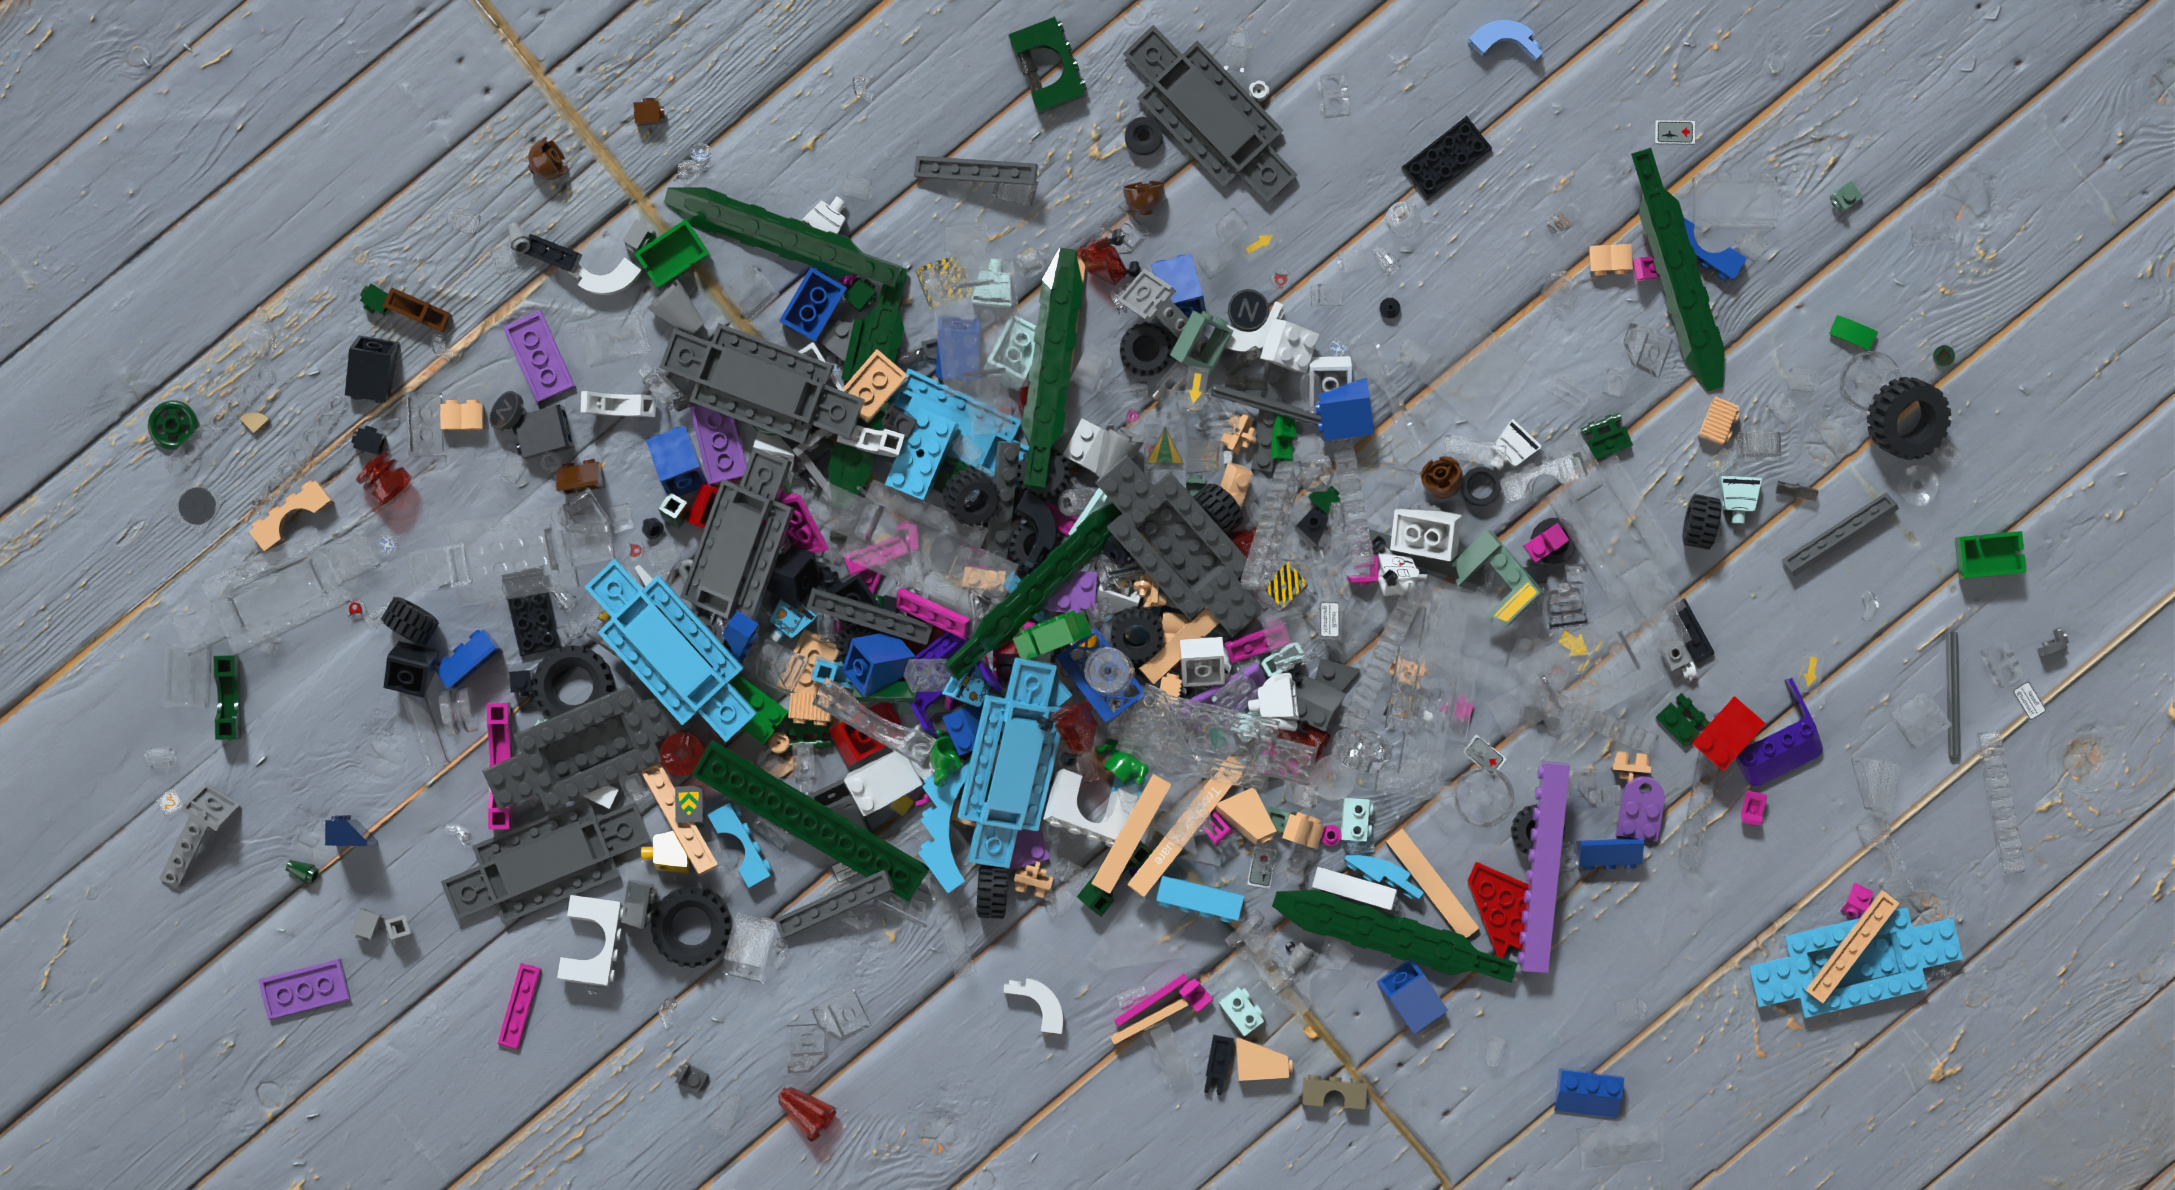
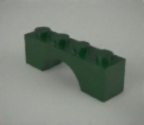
(228, 691)
(1100, 900)

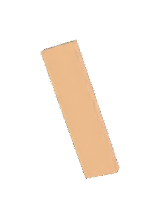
(1149, 1020)

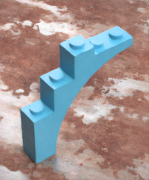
(937, 821)

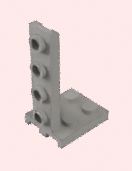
(1151, 297)
(805, 462)
(205, 810)

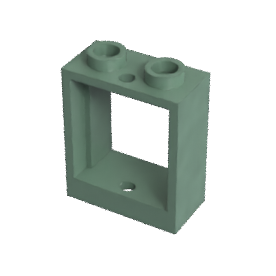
(1214, 346)

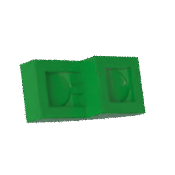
(1853, 332)
(1283, 432)

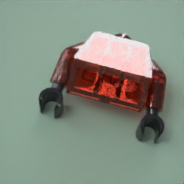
(1104, 261)
(1075, 727)

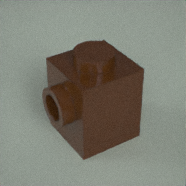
(648, 112)

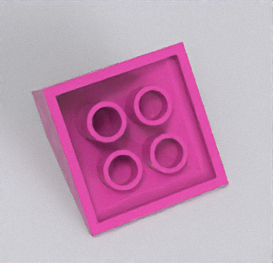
(802, 528)

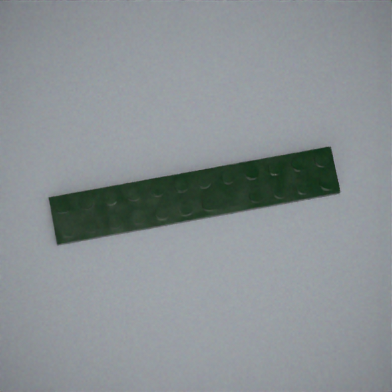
(808, 819)

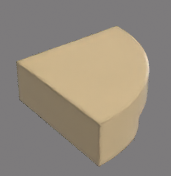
(254, 421)

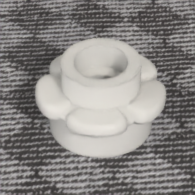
(1258, 85)
(1689, 671)

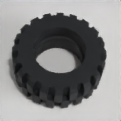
(1929, 430)

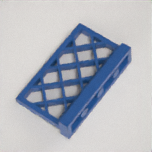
(1090, 693)

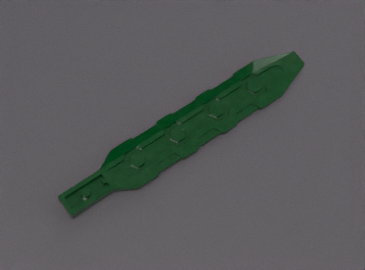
(778, 234)
(1679, 275)
(880, 331)
(1051, 363)
(1035, 590)
(1389, 934)

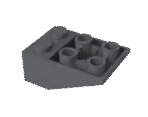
(840, 800)
(638, 902)

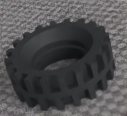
(558, 660)
(685, 954)

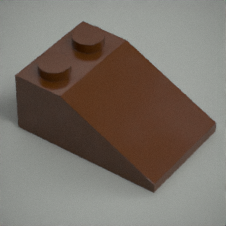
(580, 477)

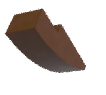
(417, 310)

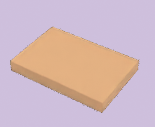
(875, 383)
(810, 647)

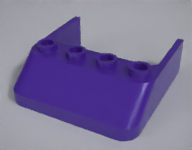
(943, 648)
(1782, 749)

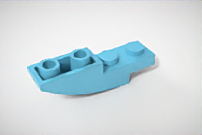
(1377, 868)

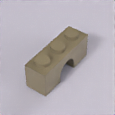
(1316, 1088)

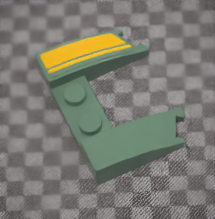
(1525, 589)

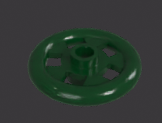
(155, 420)

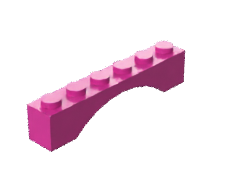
(499, 750)

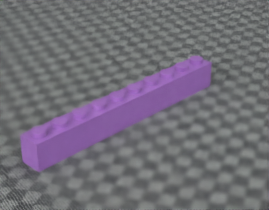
(1545, 865)

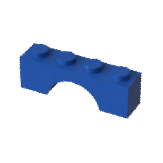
(1724, 263)
(740, 635)

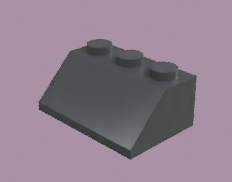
(1317, 702)

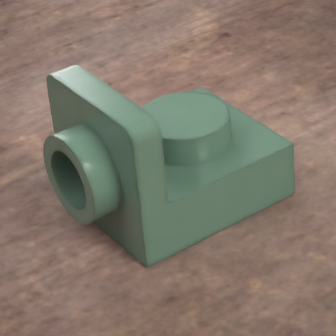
(1845, 197)
(1195, 484)
(1279, 817)

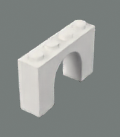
(1064, 812)
(599, 969)

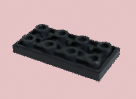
(1446, 157)
(534, 623)

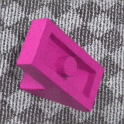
(1645, 269)
(1546, 543)

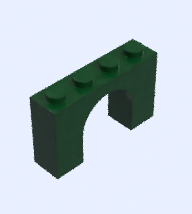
(1049, 35)

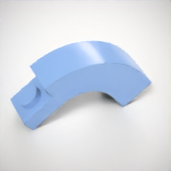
(1505, 30)

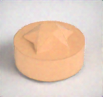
(778, 742)

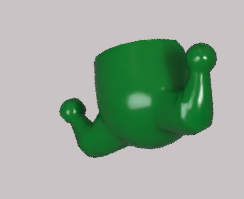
(944, 759)
(1123, 764)

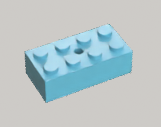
(916, 474)
(1199, 897)

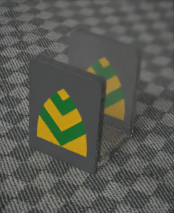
(690, 805)

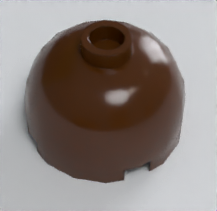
(546, 160)
(1144, 196)
(1442, 477)

